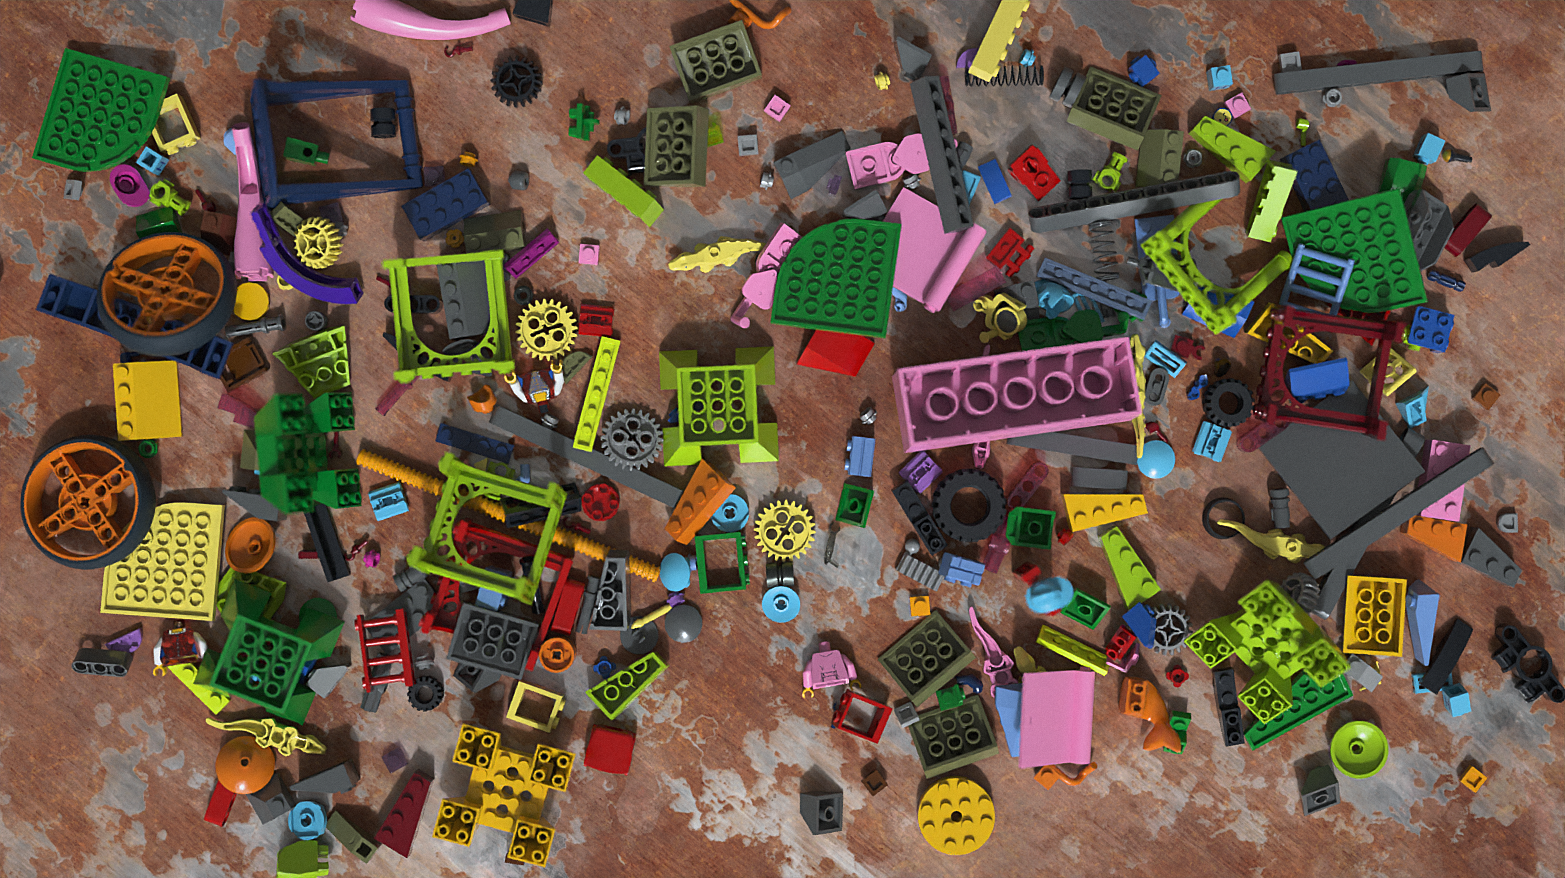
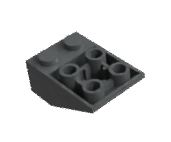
(254, 503)

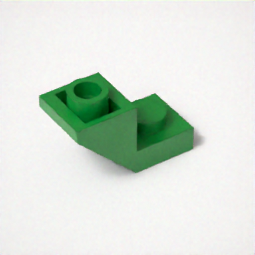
(1180, 723)

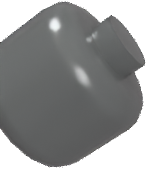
(519, 180)

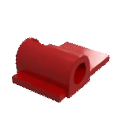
(1034, 172)

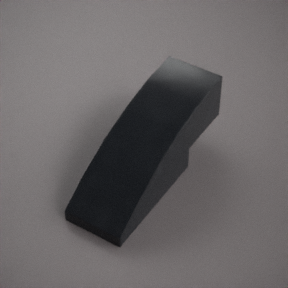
(1494, 256)

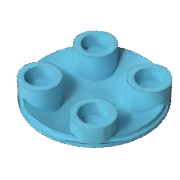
(1157, 459)
(675, 572)

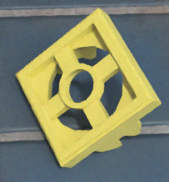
(1408, 371)

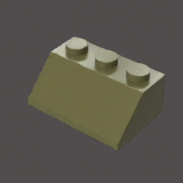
(1159, 157)
(494, 232)

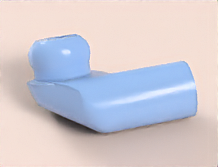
(900, 300)
(525, 473)

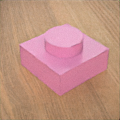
(1237, 105)
(777, 108)
(589, 254)

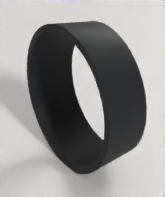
(1205, 517)

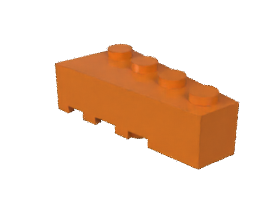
(699, 502)

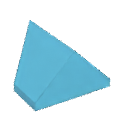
(1414, 408)

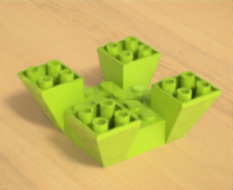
(752, 368)
(1274, 642)

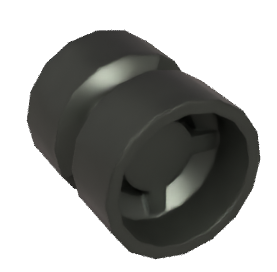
(779, 574)

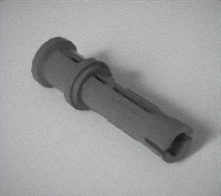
(266, 325)
(588, 604)

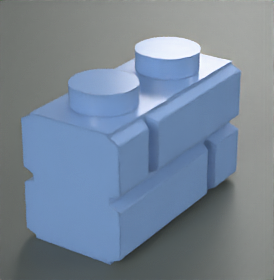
(860, 457)
(961, 569)

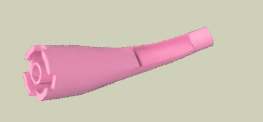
(406, 21)
(247, 256)

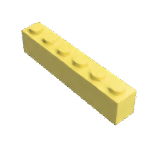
(998, 35)

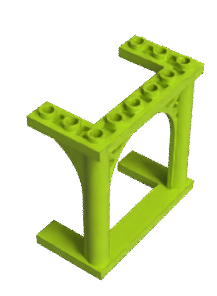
(404, 329)
(459, 473)

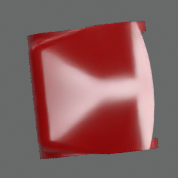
(610, 749)

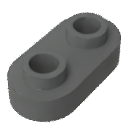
(1156, 387)

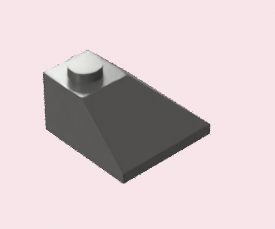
(911, 59)
(1469, 91)
(868, 208)
(1025, 293)
(474, 677)
(1320, 790)
(272, 800)
(822, 811)

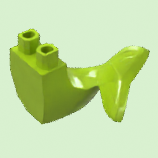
(301, 860)

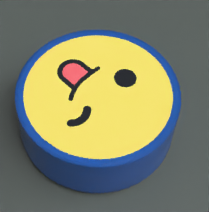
(1222, 116)

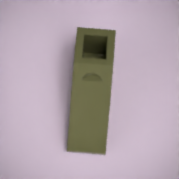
(353, 837)

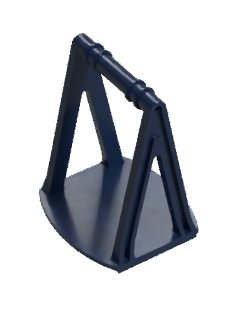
(315, 91)

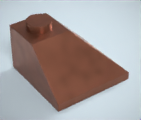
(219, 231)

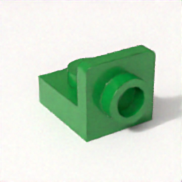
(950, 697)

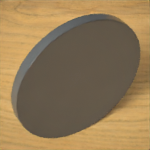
(640, 639)

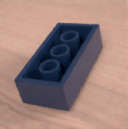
(1316, 179)
(445, 205)

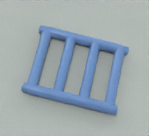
(1295, 268)

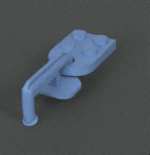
(1144, 230)

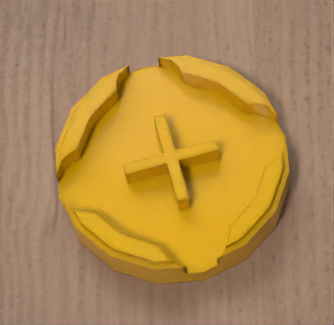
(251, 301)

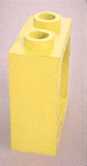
(187, 140)
(518, 696)

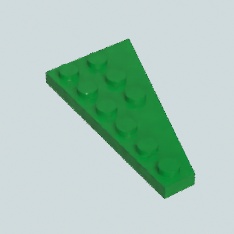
(1308, 702)

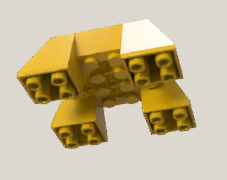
(491, 761)

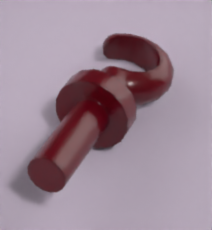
(458, 50)
(577, 526)
(356, 549)

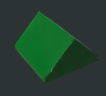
(157, 221)
(854, 505)
(1085, 609)

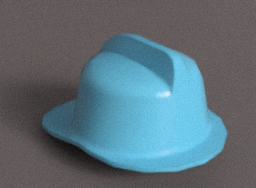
(1049, 594)

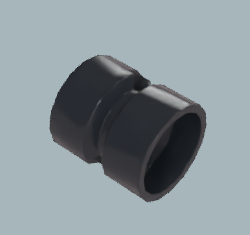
(383, 122)
(1079, 184)

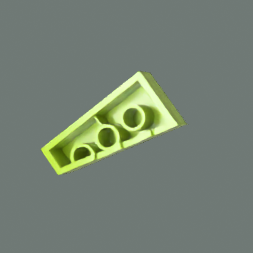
(1232, 148)
(623, 190)
(1270, 200)
(625, 686)

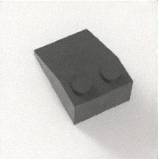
(337, 778)

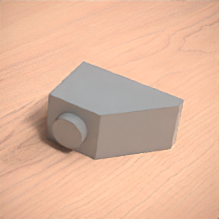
(1362, 673)
(326, 678)

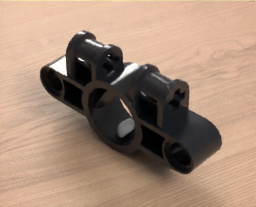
(631, 151)
(1509, 657)

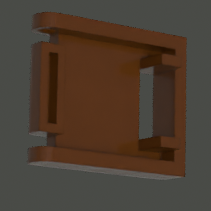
(244, 365)

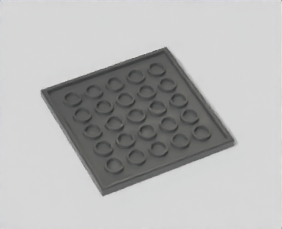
(1340, 471)

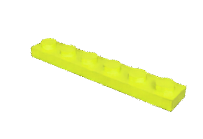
(596, 394)

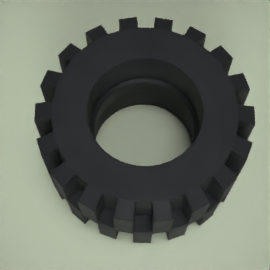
(1243, 396)

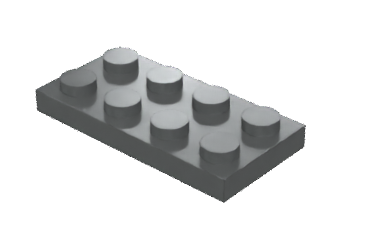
(416, 602)

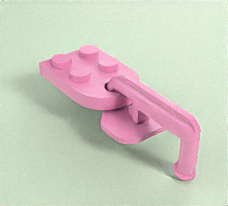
(874, 165)
(760, 286)

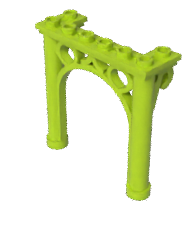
(1215, 316)

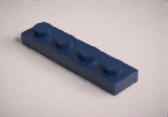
(475, 443)

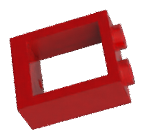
(878, 723)

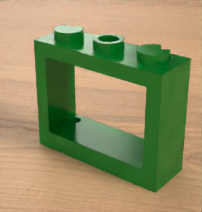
(701, 562)

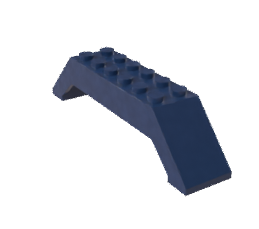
(79, 305)

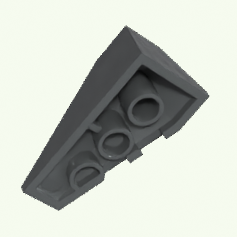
(806, 166)

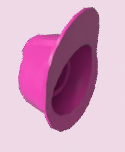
(129, 185)

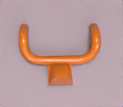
(749, 17)
(1050, 774)

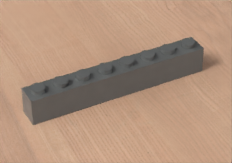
(941, 154)

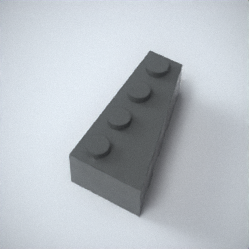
(613, 597)

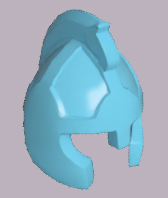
(1053, 298)

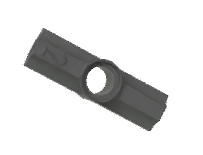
(372, 699)

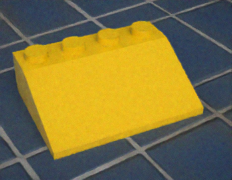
(147, 400)
(1374, 615)

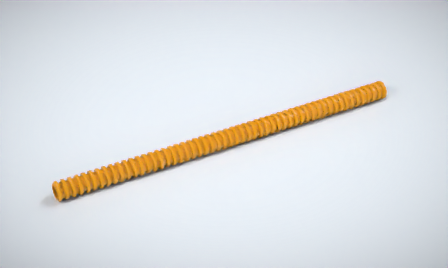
(488, 507)

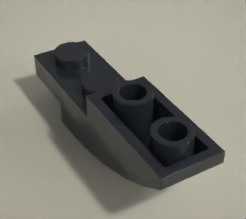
(919, 517)
(1227, 706)

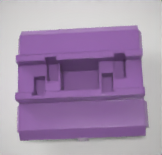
(920, 471)

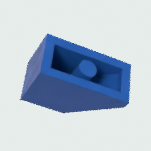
(1142, 623)

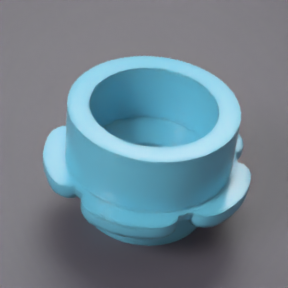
(1027, 57)

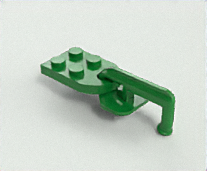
(1060, 331)

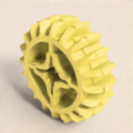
(311, 242)

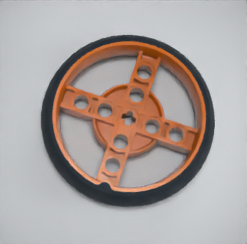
(166, 290)
(57, 459)

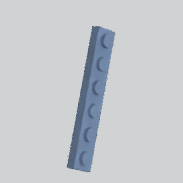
(1094, 288)

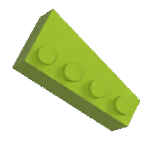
(1129, 572)

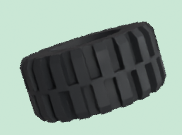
(969, 531)

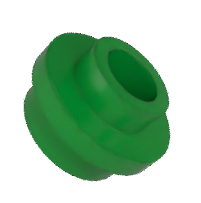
(142, 448)

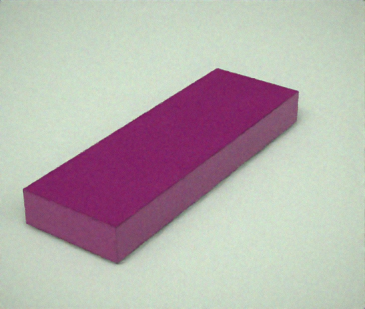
(531, 253)

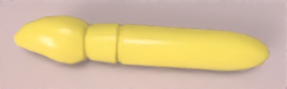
(651, 616)

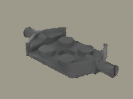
(1151, 274)

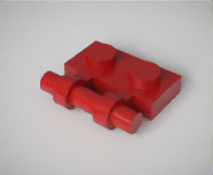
(1005, 248)

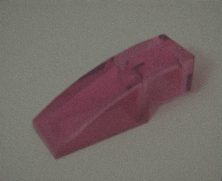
(975, 288)
(243, 412)

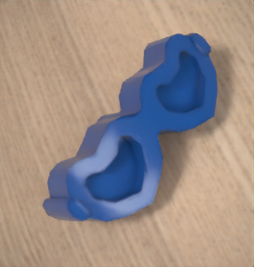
(1194, 392)

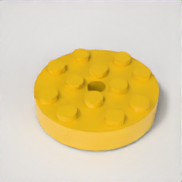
(972, 826)

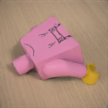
(828, 670)

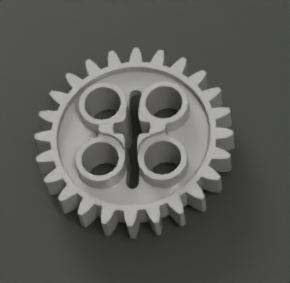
(618, 450)

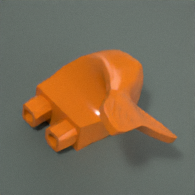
(1143, 700)

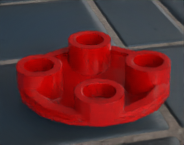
(600, 502)

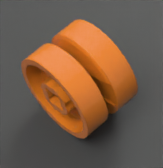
(559, 663)

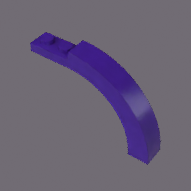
(295, 272)

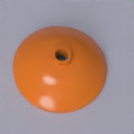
(250, 545)
(244, 778)

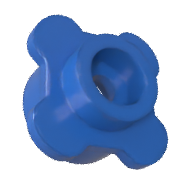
(604, 672)

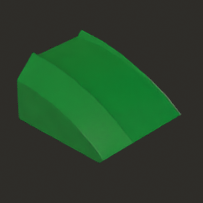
(1402, 175)
(1030, 527)

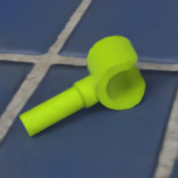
(1302, 124)

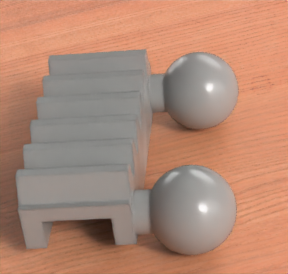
(918, 570)

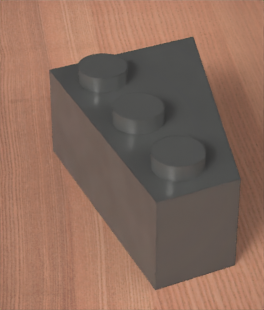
(1488, 559)

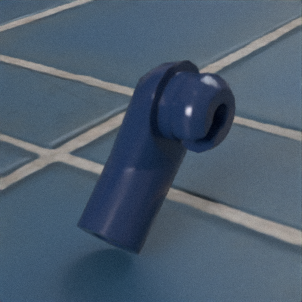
(970, 679)

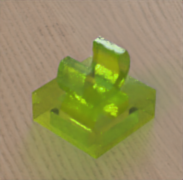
(714, 135)

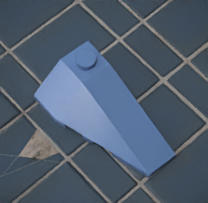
(1421, 612)
(1009, 706)

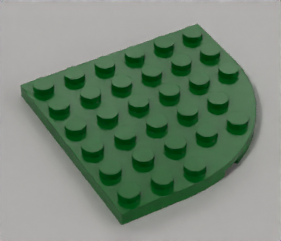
(98, 113)
(1372, 233)
(839, 278)

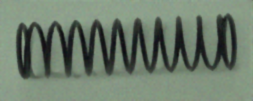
(1041, 76)

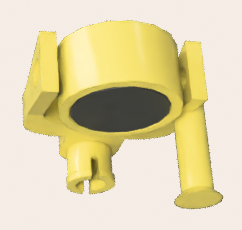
(1003, 322)

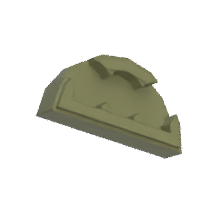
(573, 364)

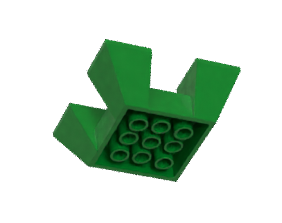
(294, 452)
(249, 631)

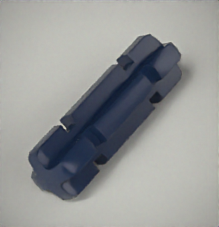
(1446, 280)

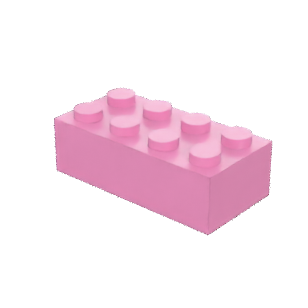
(1435, 459)

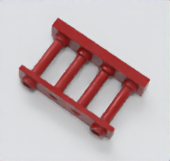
(1028, 574)
(404, 657)

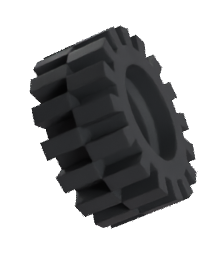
(436, 689)

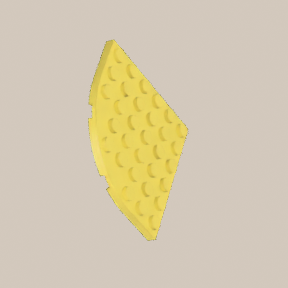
(172, 568)

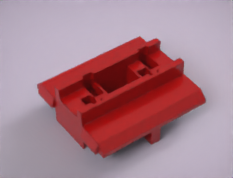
(596, 320)

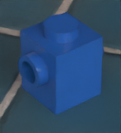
(1143, 70)

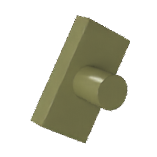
(286, 218)

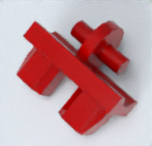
(1120, 643)

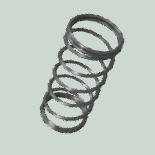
(1114, 275)

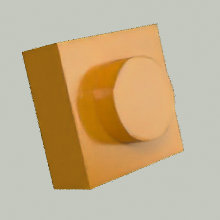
(919, 605)
(1472, 778)

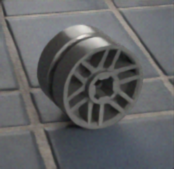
(1067, 86)

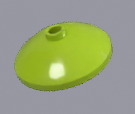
(1371, 750)

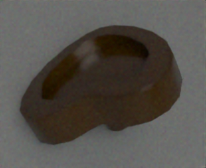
(1222, 366)

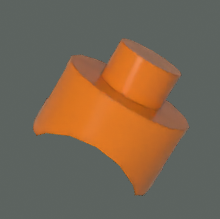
(483, 400)

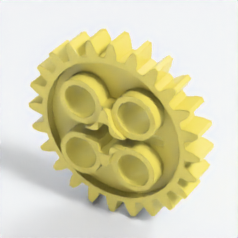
(551, 347)
(799, 539)

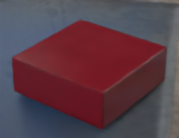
(308, 554)

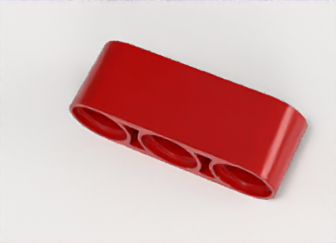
(568, 606)
(220, 805)

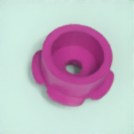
(371, 558)

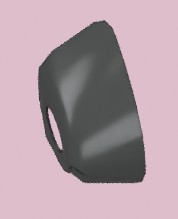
(463, 346)

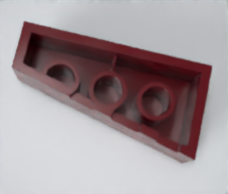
(404, 819)

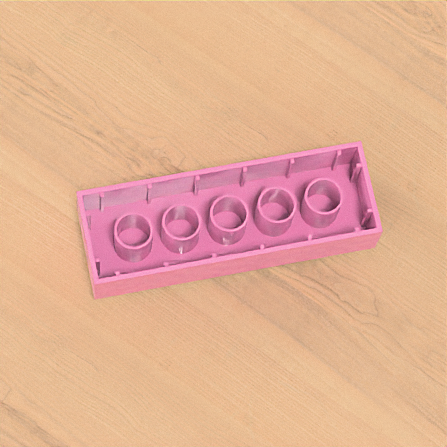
(1016, 394)

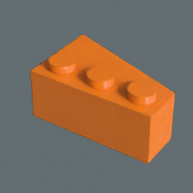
(1437, 534)

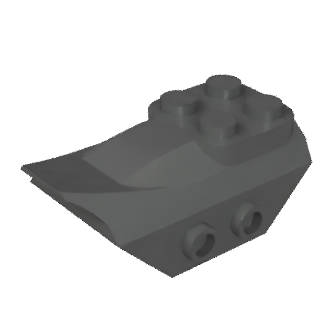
(1429, 225)

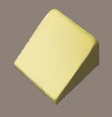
(482, 465)

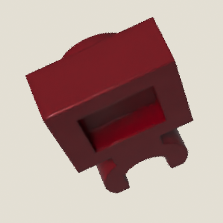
(1183, 347)

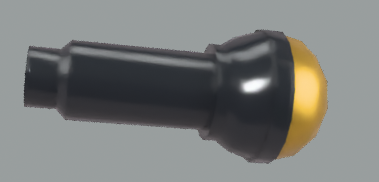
(1451, 156)

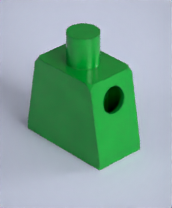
(296, 150)

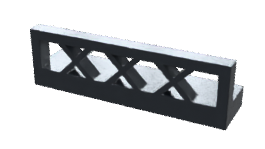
(529, 513)
(327, 543)

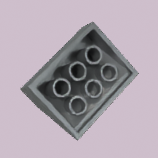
(465, 298)
(492, 640)

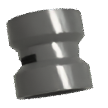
(314, 318)

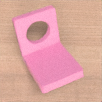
(1127, 662)

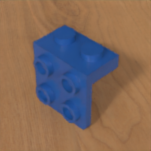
(1431, 329)

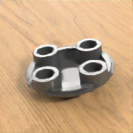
(683, 623)

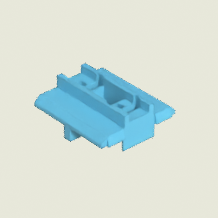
(1212, 441)
(388, 501)

